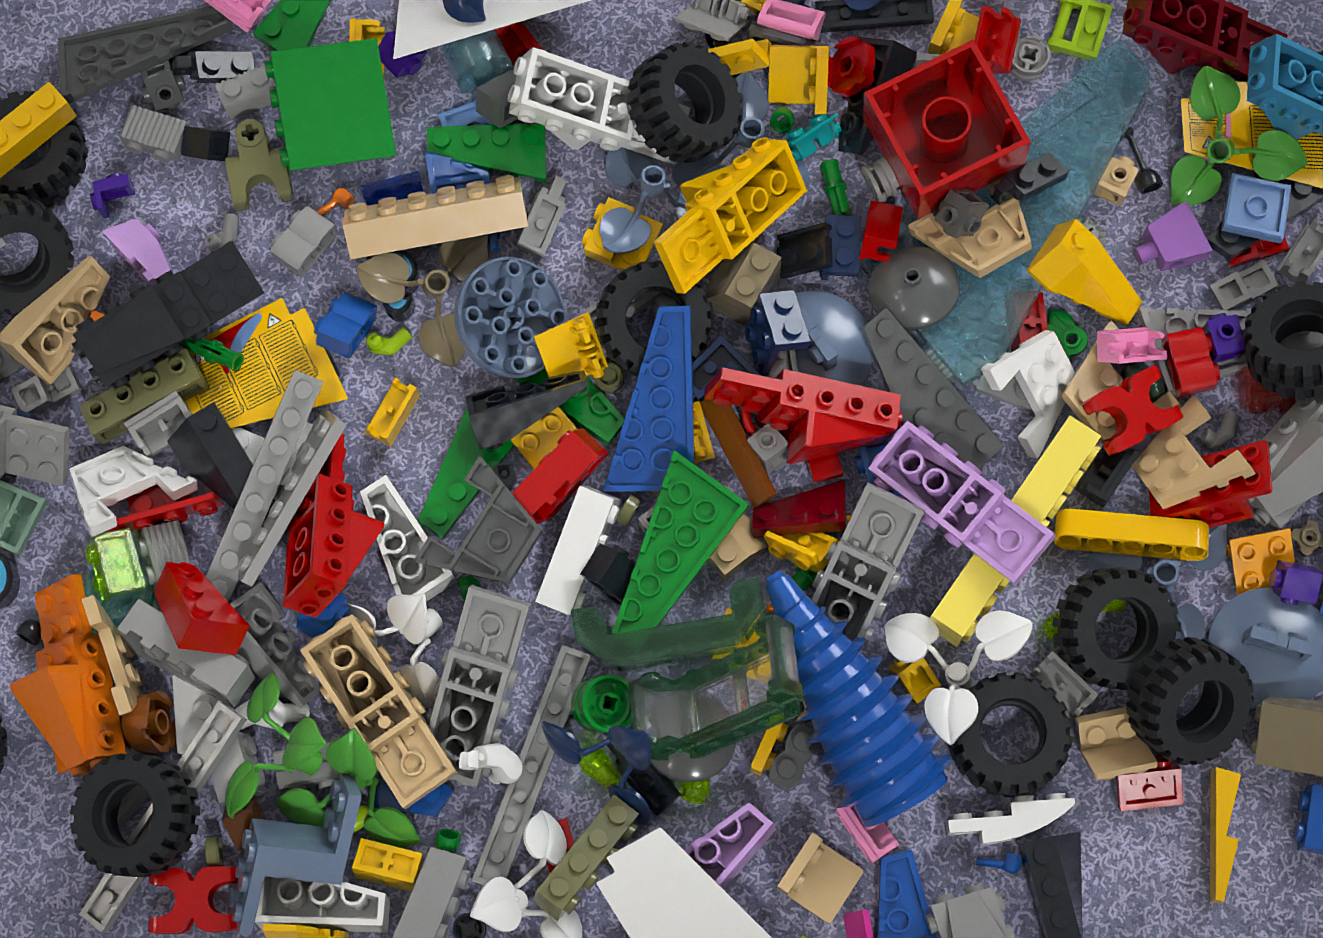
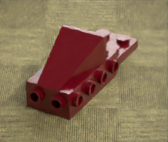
(1195, 33)

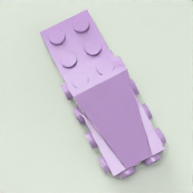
(960, 501)

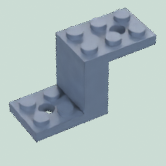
(295, 851)

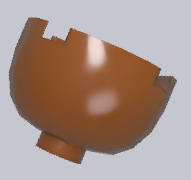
(148, 720)

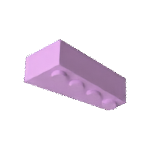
(731, 844)

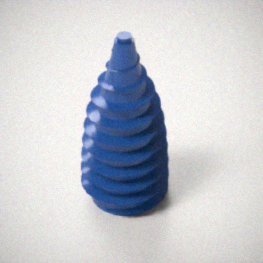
(856, 715)

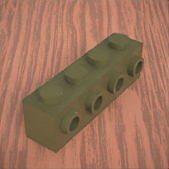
(109, 410)
(584, 859)

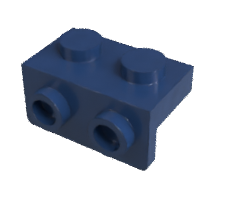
(845, 245)

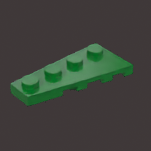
(508, 149)

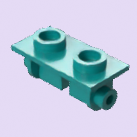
(820, 128)

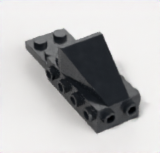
(165, 316)

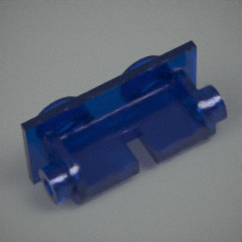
(395, 187)

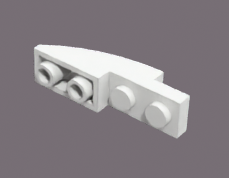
(1023, 819)

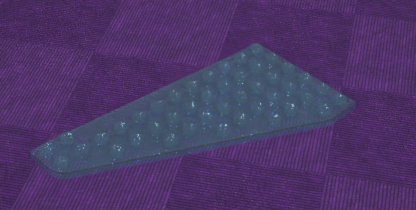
(1083, 132)

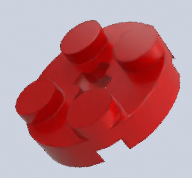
(860, 57)

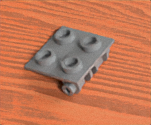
(718, 21)

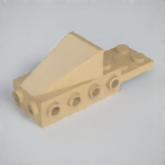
(376, 704)

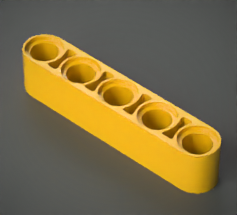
(1132, 534)

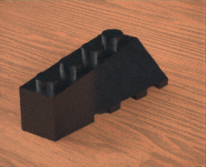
(1056, 883)

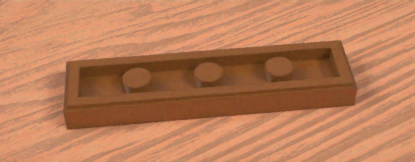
(739, 453)

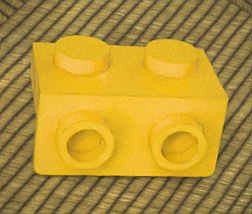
(744, 55)
(804, 550)

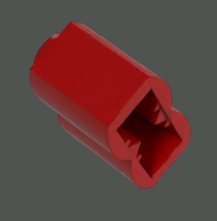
(1190, 361)

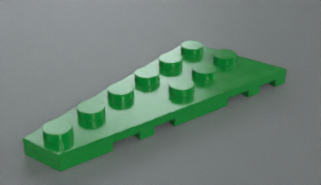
(682, 535)

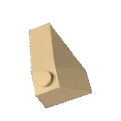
(736, 549)

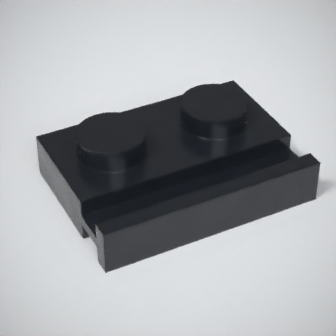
(805, 250)

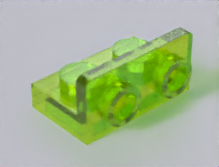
(114, 564)

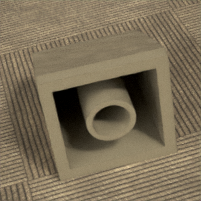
(741, 280)
(1290, 734)

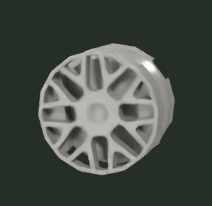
(1030, 58)
(881, 180)

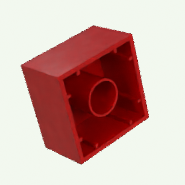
(945, 127)

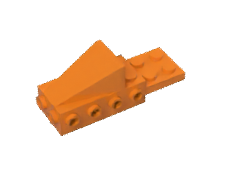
(61, 696)

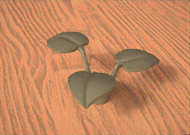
(386, 278)

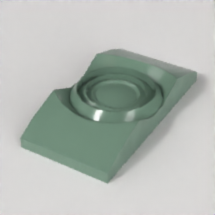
(18, 516)

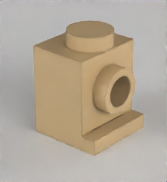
(1113, 188)

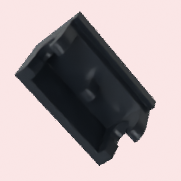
(1105, 475)

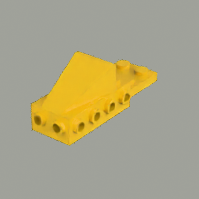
(729, 210)

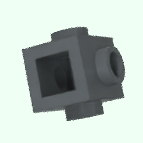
(162, 86)
(961, 213)

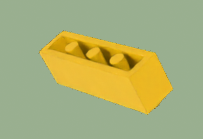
(32, 125)

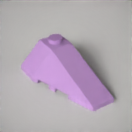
(139, 249)

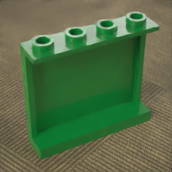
(330, 105)

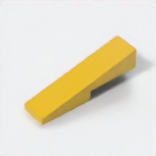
(1222, 847)

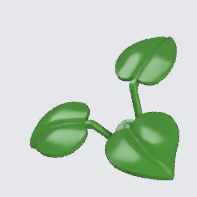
(1275, 158)
(300, 753)
(351, 756)

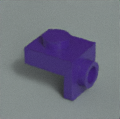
(111, 188)

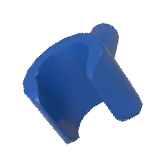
(492, 238)
(1010, 864)

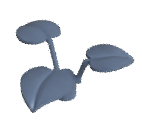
(755, 108)
(619, 228)
(1168, 573)

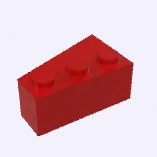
(559, 475)
(198, 611)

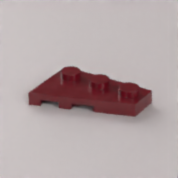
(803, 513)

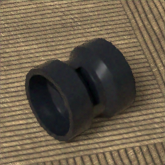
(469, 927)

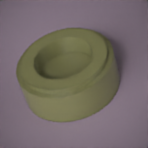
(611, 380)
(628, 510)
(214, 851)

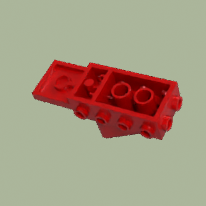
(819, 411)
(325, 539)

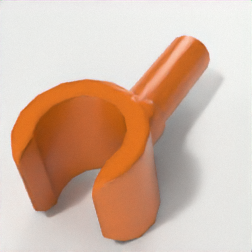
(341, 197)

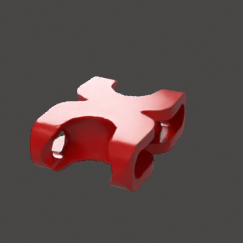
(1132, 410)
(193, 900)

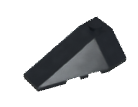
(890, 61)

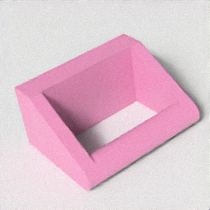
(791, 19)

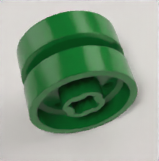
(590, 696)

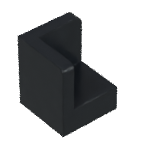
(205, 143)

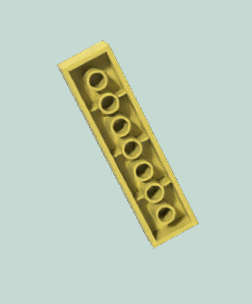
(1038, 496)

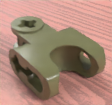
(255, 165)

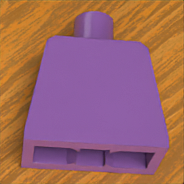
(1174, 240)

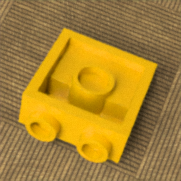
(594, 245)

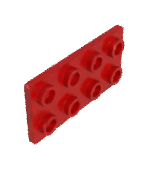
(1229, 503)
(155, 507)

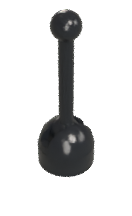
(1148, 179)

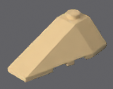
(43, 331)

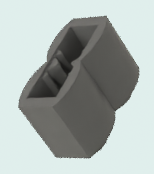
(789, 764)

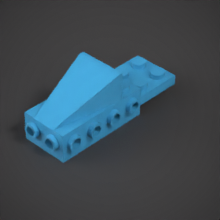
(1287, 85)

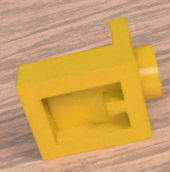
(915, 678)

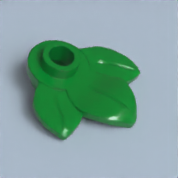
(1064, 327)

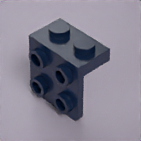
(775, 327)

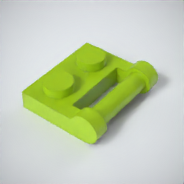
(1088, 30)

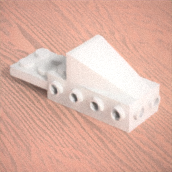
(576, 103)

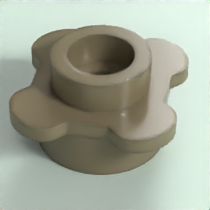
(1299, 536)

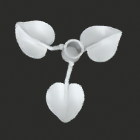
(417, 624)
(955, 709)
(504, 904)

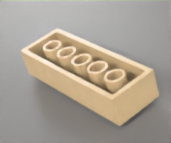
(434, 217)

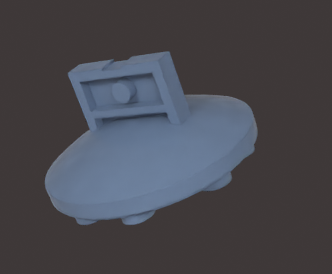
(501, 312)
(836, 338)
(1274, 642)

